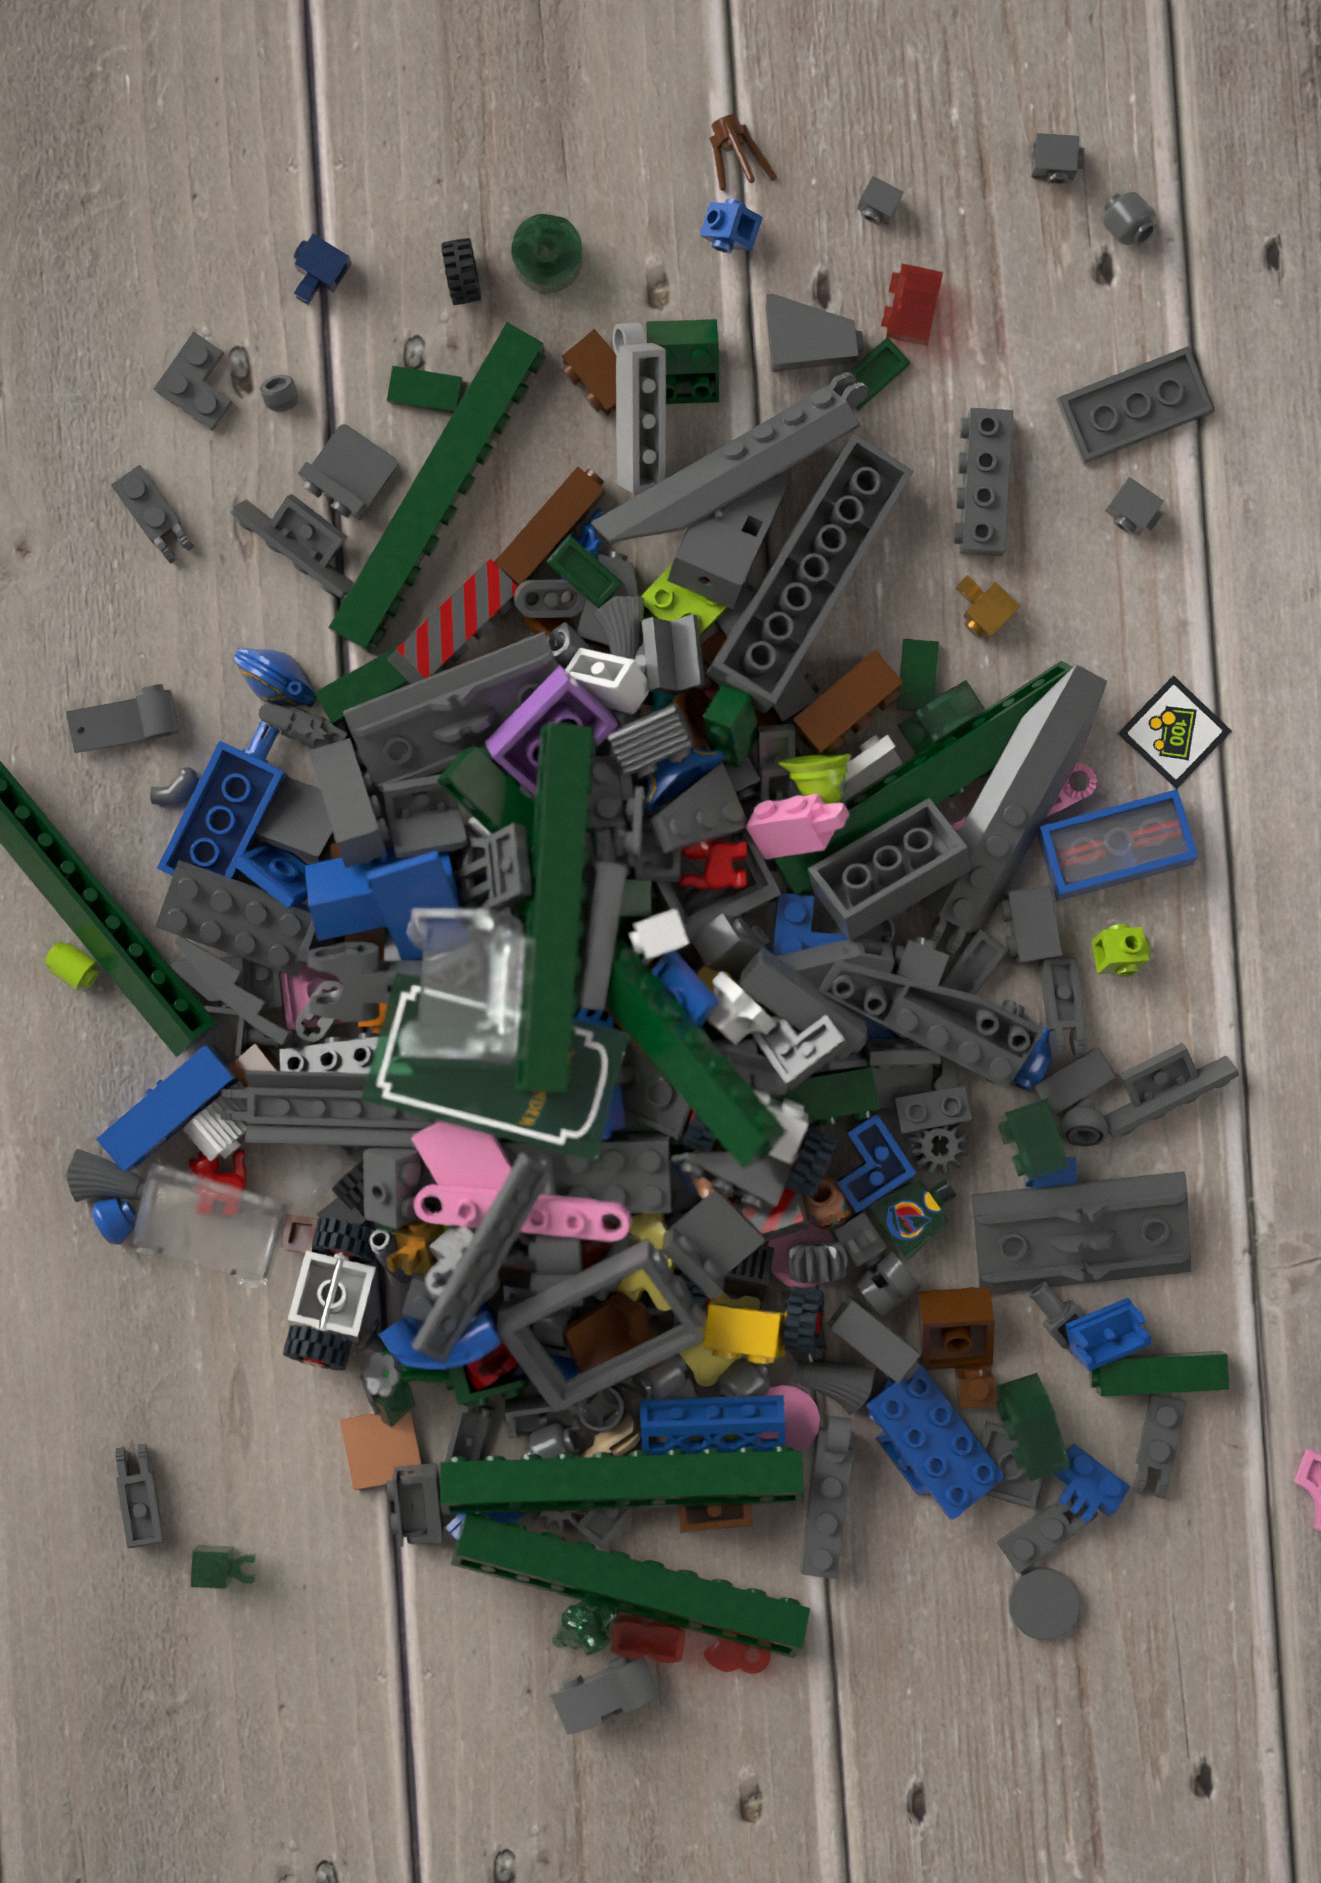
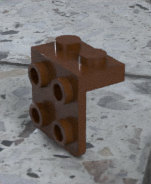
(608, 1332)

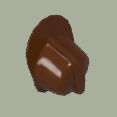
(693, 706)

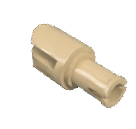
(619, 1440)

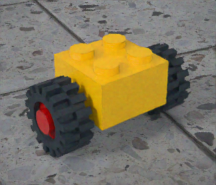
(760, 1332)

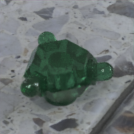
(584, 1627)

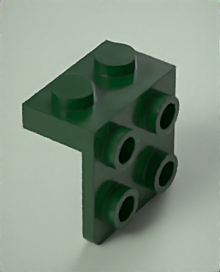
(457, 1380)

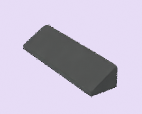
(600, 919)

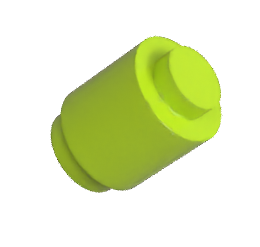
(72, 965)

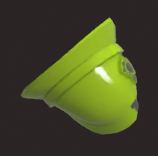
(819, 775)

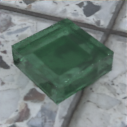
(396, 1405)

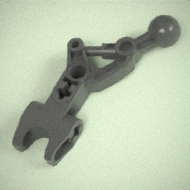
(362, 977)

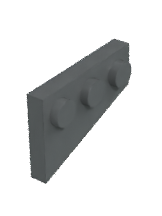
(701, 813)

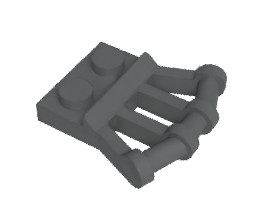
(505, 866)

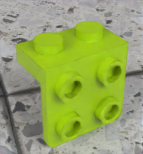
(674, 602)

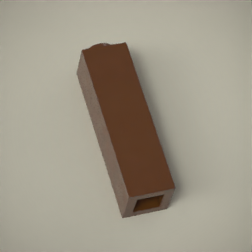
(551, 525)

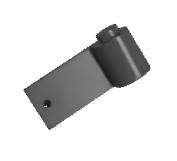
(125, 721)

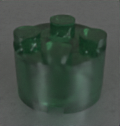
(555, 235)

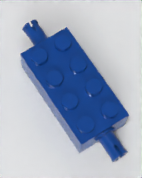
(226, 807)

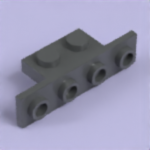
(301, 537)
(1164, 1085)

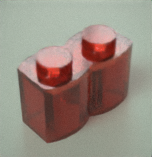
(913, 305)
(637, 1638)

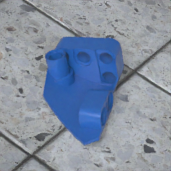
(476, 1341)

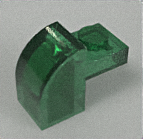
(941, 716)

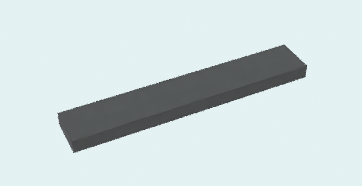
(482, 1258)

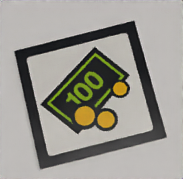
(1174, 732)

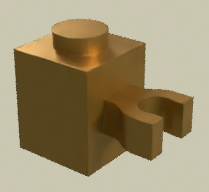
(989, 608)
(413, 1247)

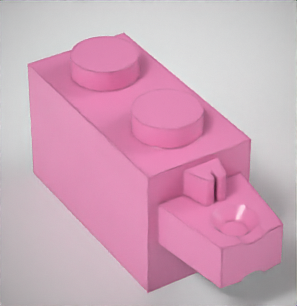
(795, 825)

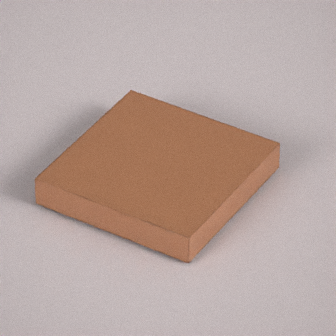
(376, 1448)

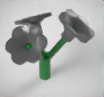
(381, 1373)

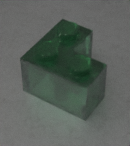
(1034, 1139)
(1033, 1426)

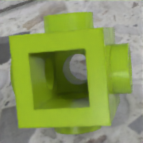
(1120, 950)

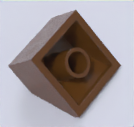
(956, 1328)

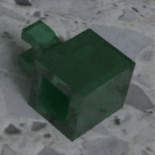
(216, 1566)

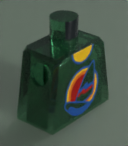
(913, 1214)

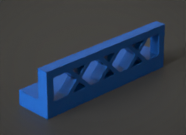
(712, 1420)

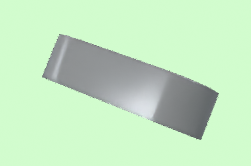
(324, 1022)

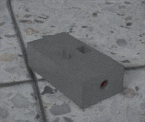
(725, 544)

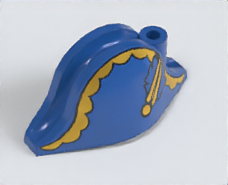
(275, 677)
(677, 776)

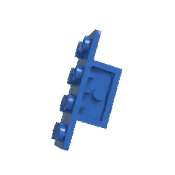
(932, 1444)

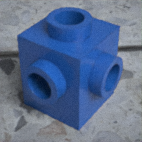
(730, 226)

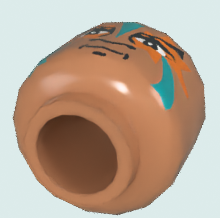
(829, 1205)

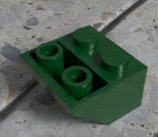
(690, 359)

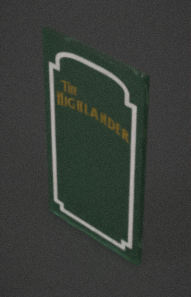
(484, 1093)

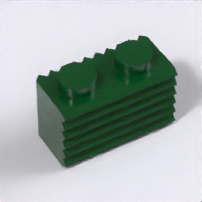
(731, 725)

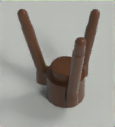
(730, 136)

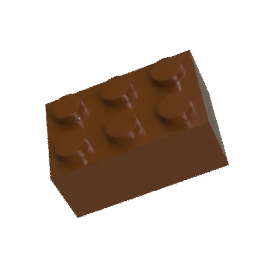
(848, 705)

